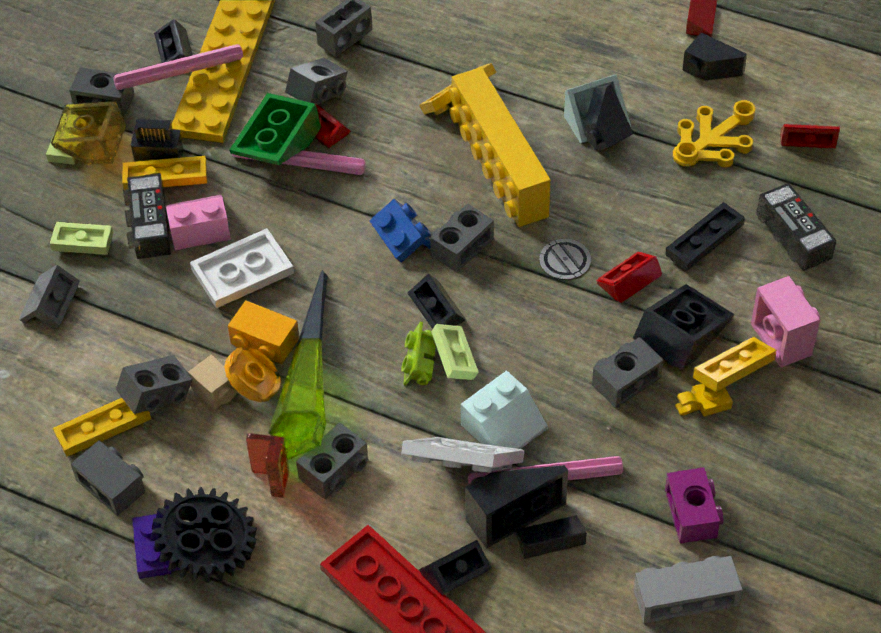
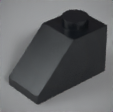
(713, 59)
(606, 119)

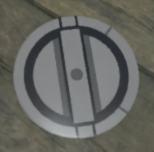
(565, 258)

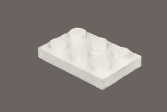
(241, 268)

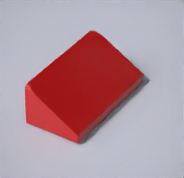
(701, 17)
(331, 129)
(809, 136)
(630, 276)

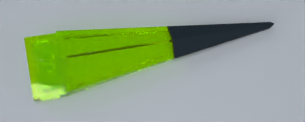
(301, 404)

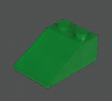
(278, 130)

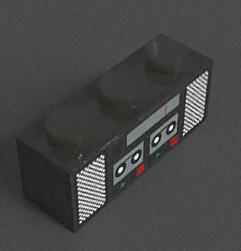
(147, 216)
(795, 227)

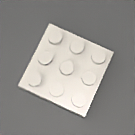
(457, 453)

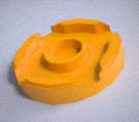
(252, 374)

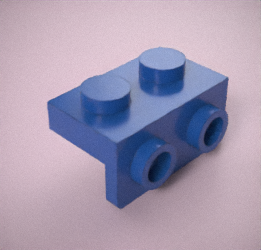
(400, 229)

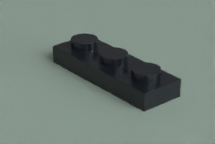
(705, 236)

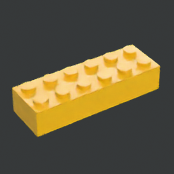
(500, 147)

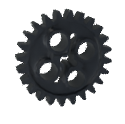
(203, 534)

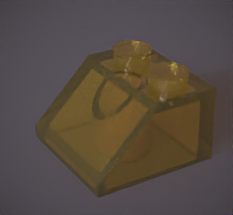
(90, 132)

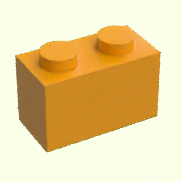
(264, 331)

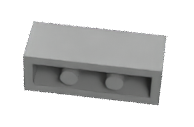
(687, 589)

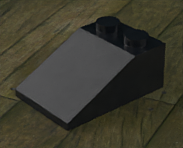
(682, 325)
(513, 500)

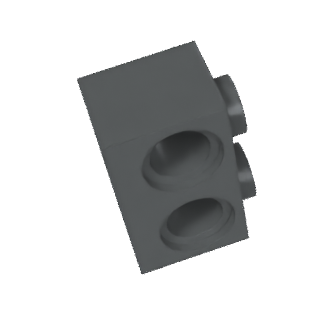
(343, 26)
(462, 237)
(153, 384)
(330, 458)

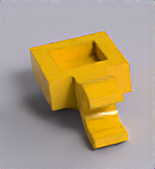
(703, 399)

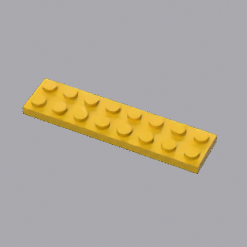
(215, 91)

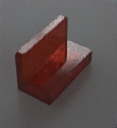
(269, 457)

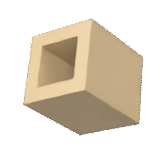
(211, 382)

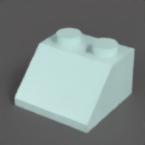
(503, 414)

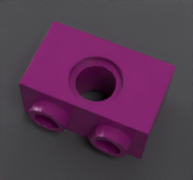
(691, 521)

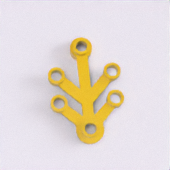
(689, 153)

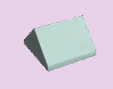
(578, 101)

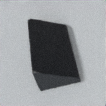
(172, 42)
(435, 303)
(551, 536)
(456, 568)

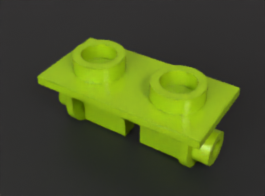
(415, 366)

